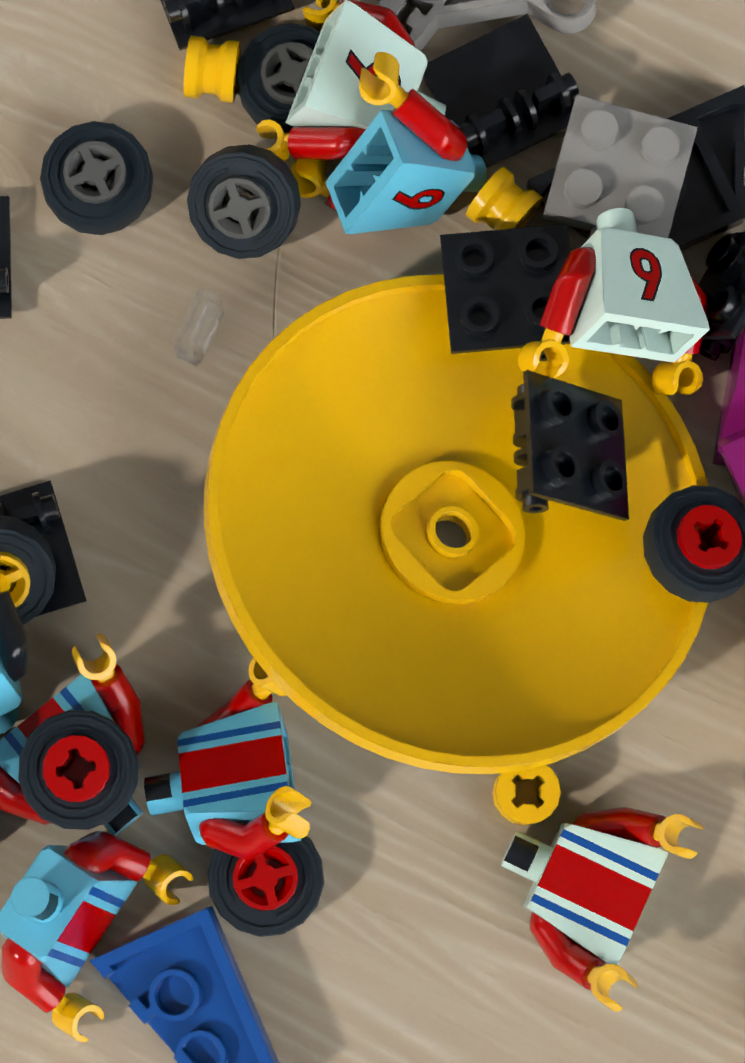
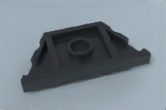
(714, 179)

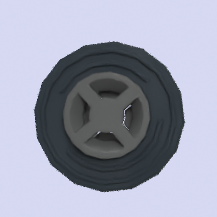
(268, 62)
(89, 156)
(227, 217)

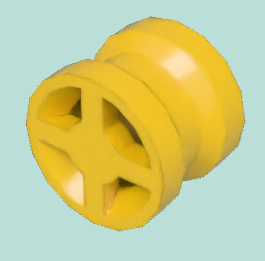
(211, 69)
(503, 203)
(518, 799)

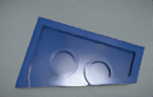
(190, 992)

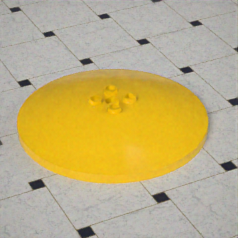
(332, 564)

